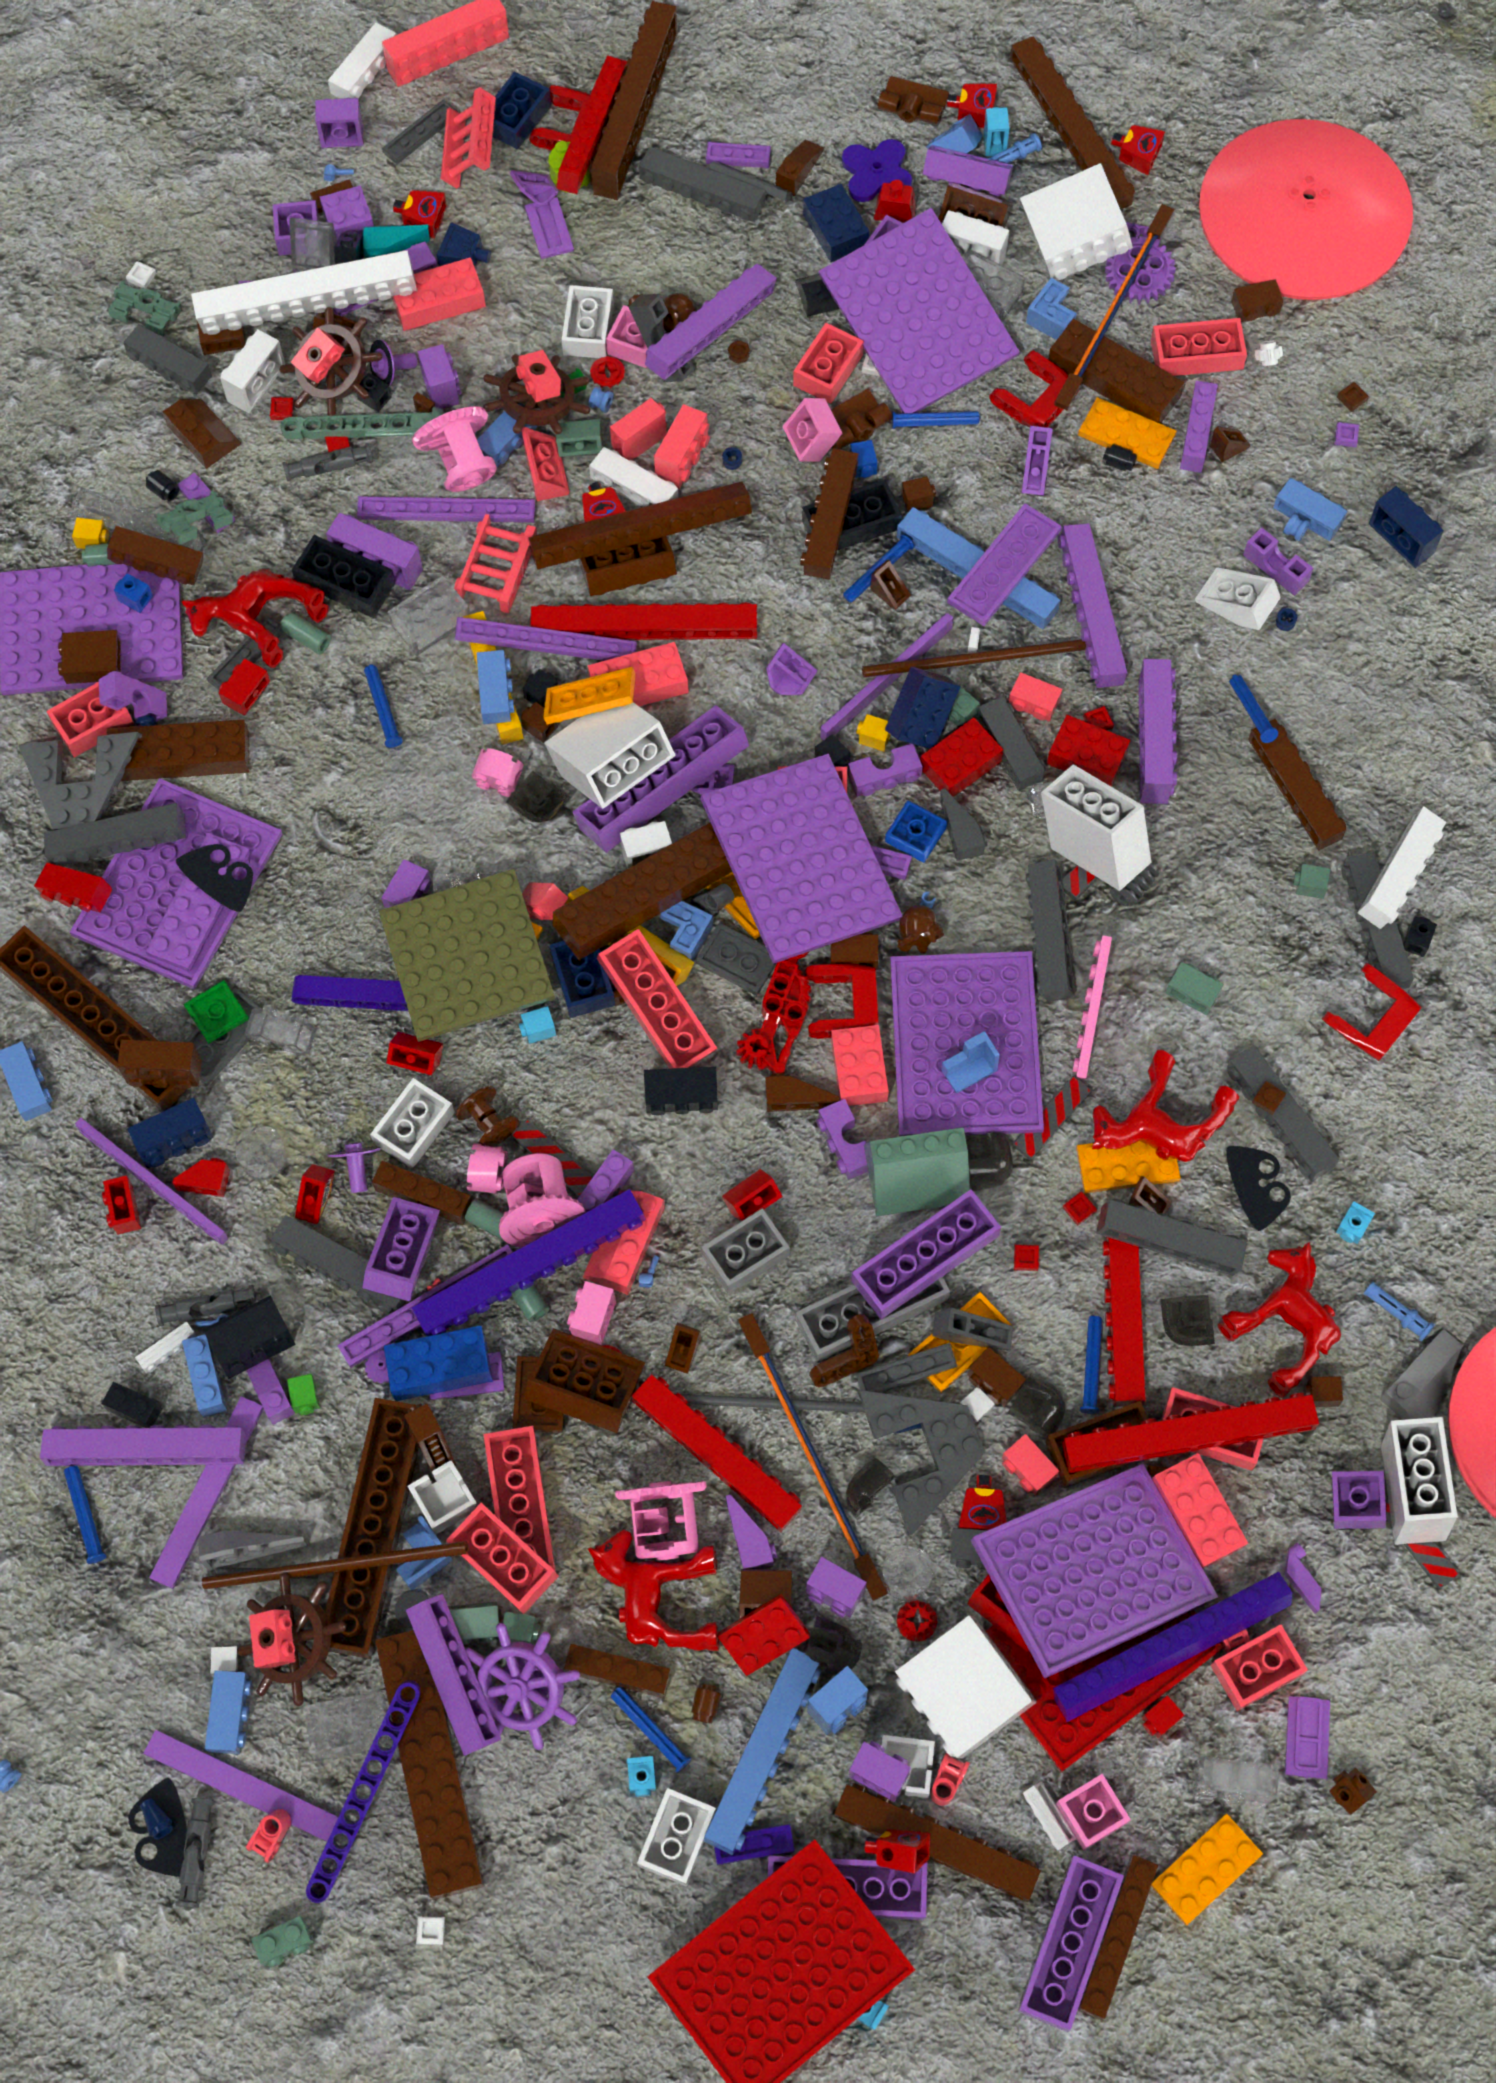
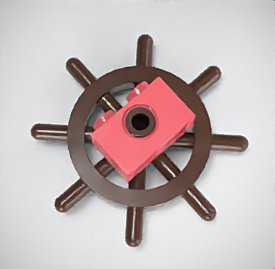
(321, 357)
(542, 385)
(279, 1638)

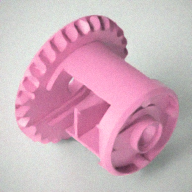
(458, 447)
(534, 1196)
(656, 1522)

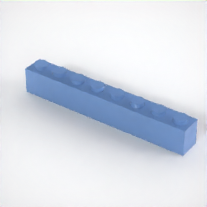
(960, 556)
(761, 1752)

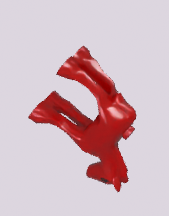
(246, 602)
(1155, 1126)
(1297, 1309)
(643, 1592)

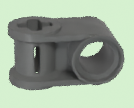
(715, 899)

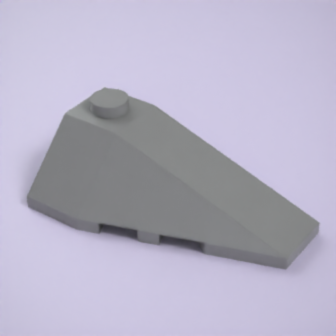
(1423, 1383)
(229, 1548)

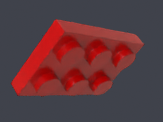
(763, 1635)

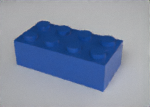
(438, 1363)

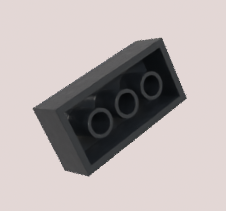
(869, 514)
(344, 575)

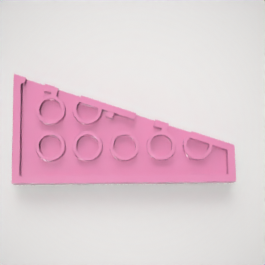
(1093, 997)

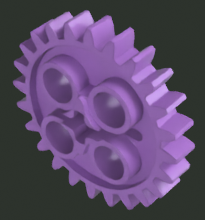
(1157, 279)

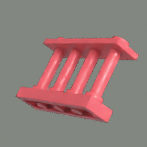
(480, 137)
(512, 578)

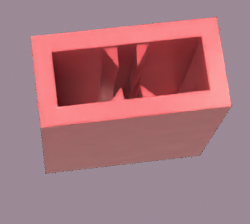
(639, 430)

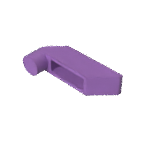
(1301, 1578)

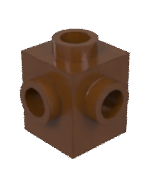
(1352, 1790)

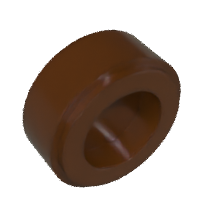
(738, 352)

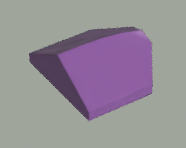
(535, 186)
(789, 672)
(719, 779)

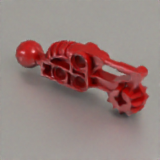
(791, 999)

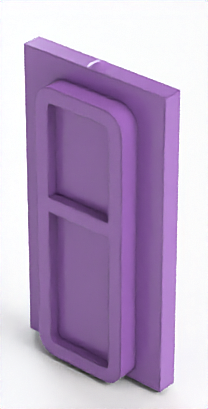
(549, 229)
(490, 1387)
(1307, 1737)

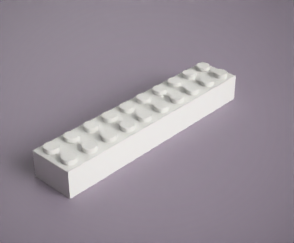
(304, 292)

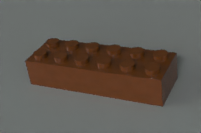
(1118, 373)
(187, 750)

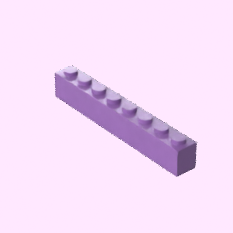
(710, 321)
(1092, 606)
(143, 1446)

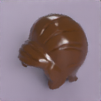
(679, 308)
(918, 928)

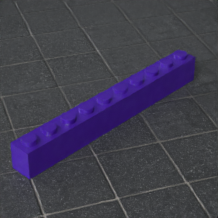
(529, 1263)
(1172, 1646)

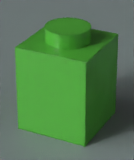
(303, 1394)

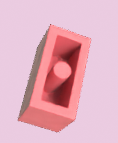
(1035, 697)
(543, 899)
(1029, 1465)

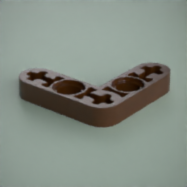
(855, 1358)

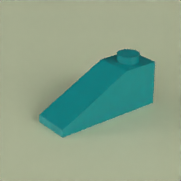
(393, 239)

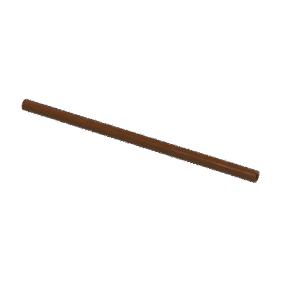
(974, 658)
(336, 1565)

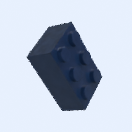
(519, 109)
(835, 222)
(1406, 526)
(922, 708)
(582, 981)
(170, 1133)

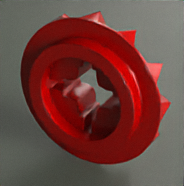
(614, 366)
(925, 1629)

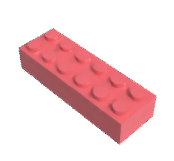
(445, 40)
(656, 1002)
(519, 1488)

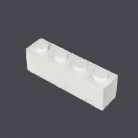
(361, 64)
(630, 479)

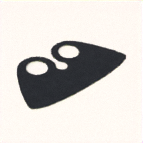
(205, 875)
(1245, 1174)
(171, 1847)

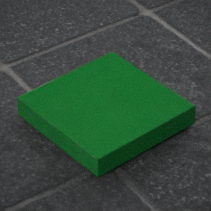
(216, 1011)

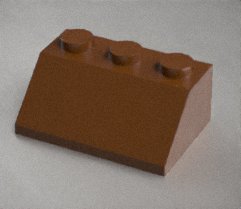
(975, 205)
(200, 430)

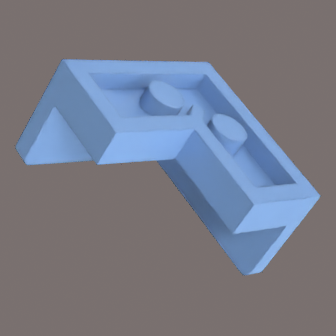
(961, 136)
(1047, 312)
(693, 928)
(972, 1064)
(417, 1572)

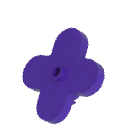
(874, 168)

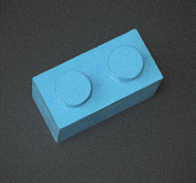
(996, 130)

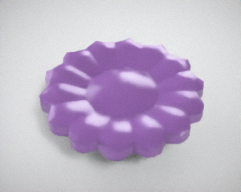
(377, 1368)

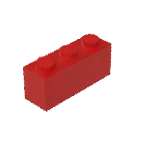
(73, 888)

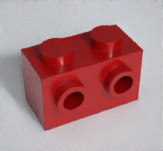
(244, 686)
(417, 1056)
(752, 1195)
(121, 1204)

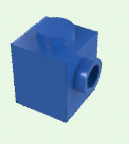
(866, 459)
(133, 592)

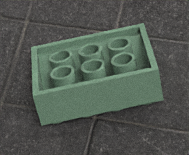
(917, 1171)

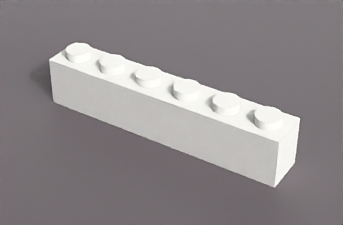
(1402, 867)

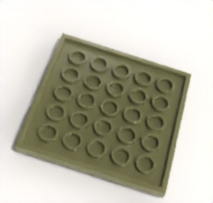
(466, 955)

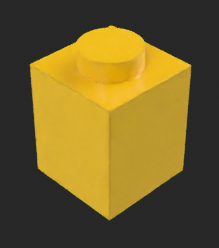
(89, 532)
(873, 732)

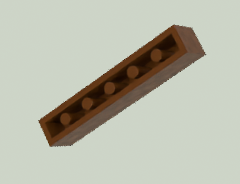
(830, 514)
(1299, 787)
(429, 1436)
(1118, 1937)

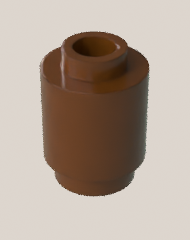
(705, 1704)

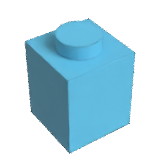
(537, 1025)

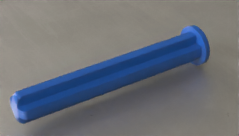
(935, 419)
(865, 580)
(382, 707)
(1255, 712)
(1092, 1366)
(84, 1515)
(650, 1729)

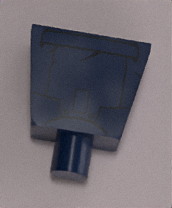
(461, 244)

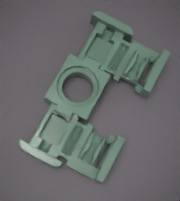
(159, 308)
(179, 519)

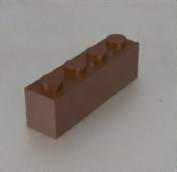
(154, 555)
(415, 1188)
(618, 1671)

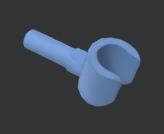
(330, 172)
(930, 904)
(646, 1279)
(209, 1323)

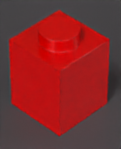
(1162, 1717)

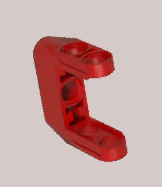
(566, 101)
(1043, 410)
(863, 995)
(1388, 1027)

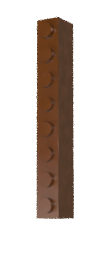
(947, 1846)

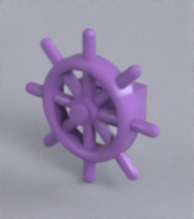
(528, 1676)

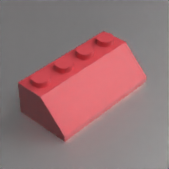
(619, 1261)

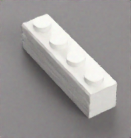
(164, 1348)
(1049, 1816)

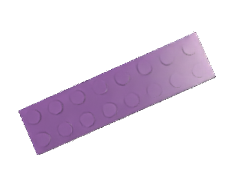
(699, 753)

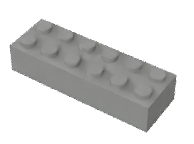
(826, 1320)

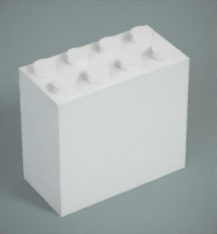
(1076, 222)
(610, 751)
(1096, 827)
(1418, 1480)
(964, 1687)

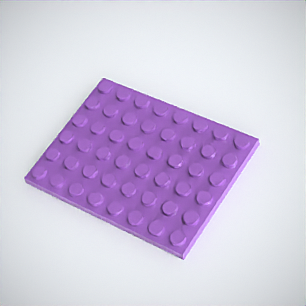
(919, 312)
(81, 598)
(801, 858)
(149, 879)
(941, 1006)
(1093, 1570)

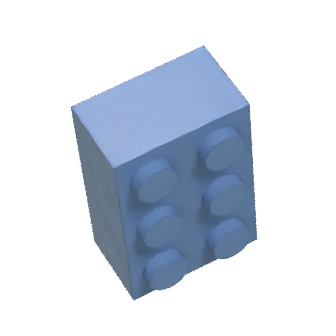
(837, 1701)

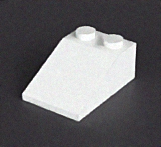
(1239, 597)

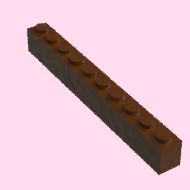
(1068, 116)
(640, 525)

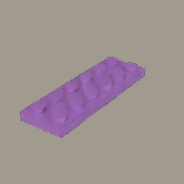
(1004, 564)
(192, 912)

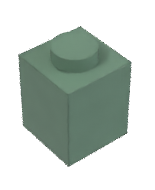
(1312, 881)
(521, 1627)

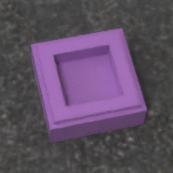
(1346, 434)

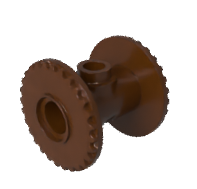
(487, 1119)

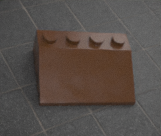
(628, 566)
(584, 1380)

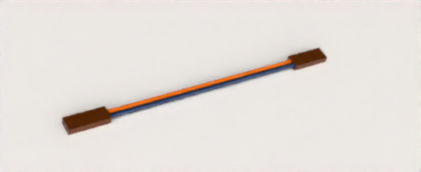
(1073, 381)
(864, 1563)

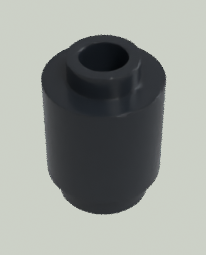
(1120, 457)
(162, 485)

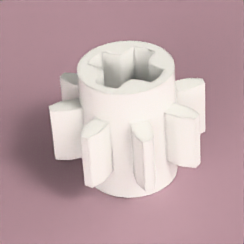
(1268, 353)

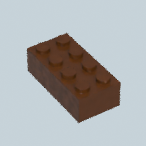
(1131, 1413)

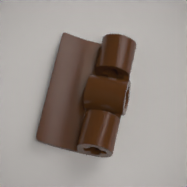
(913, 101)
(859, 418)

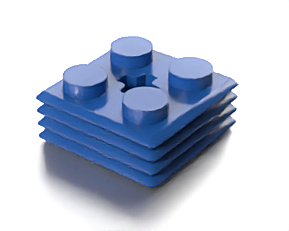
(910, 819)

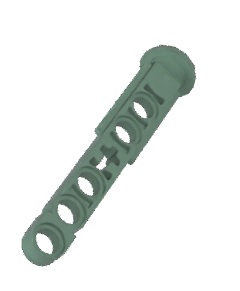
(363, 422)

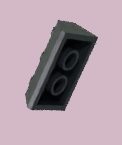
(815, 295)
(680, 1090)
(249, 1337)

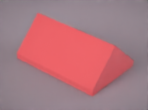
(544, 465)

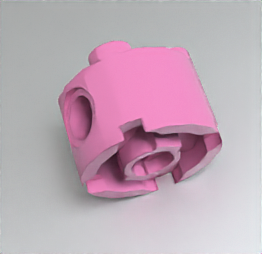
(497, 771)
(486, 1168)

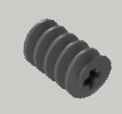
(1134, 888)

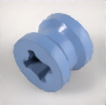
(601, 399)
(1296, 527)
(8, 1776)

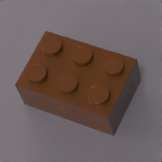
(159, 1063)

